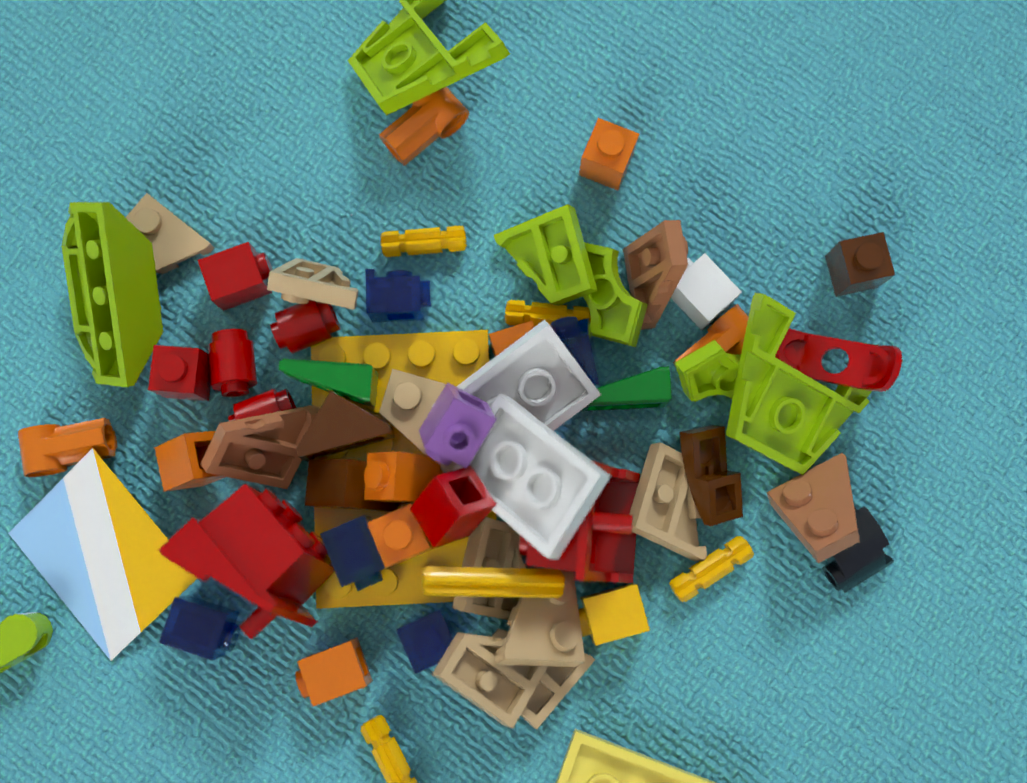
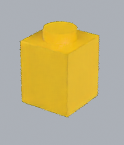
(613, 614)

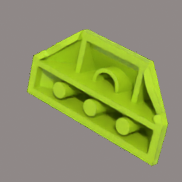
(111, 291)

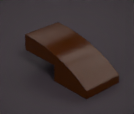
(712, 486)

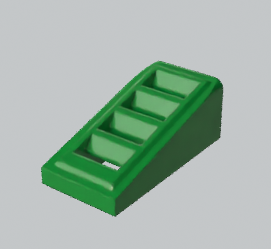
(347, 380)
(639, 391)

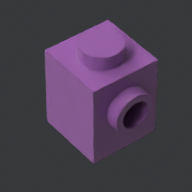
(456, 426)

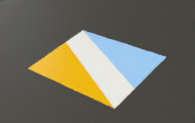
(101, 554)

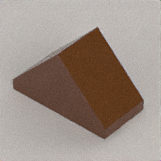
(340, 428)
(340, 485)

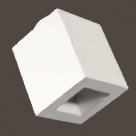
(704, 291)

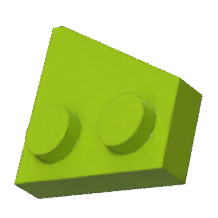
(552, 254)

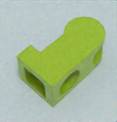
(22, 637)

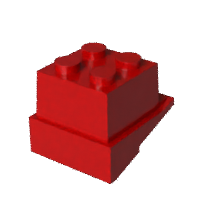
(604, 540)
(257, 552)

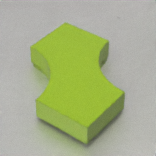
(612, 309)
(708, 372)

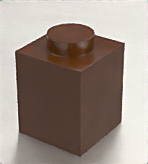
(859, 264)

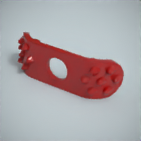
(868, 366)

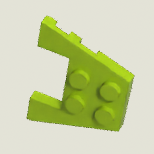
(408, 62)
(778, 406)

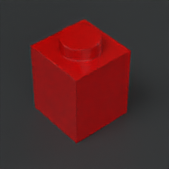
(236, 275)
(180, 373)
(452, 506)

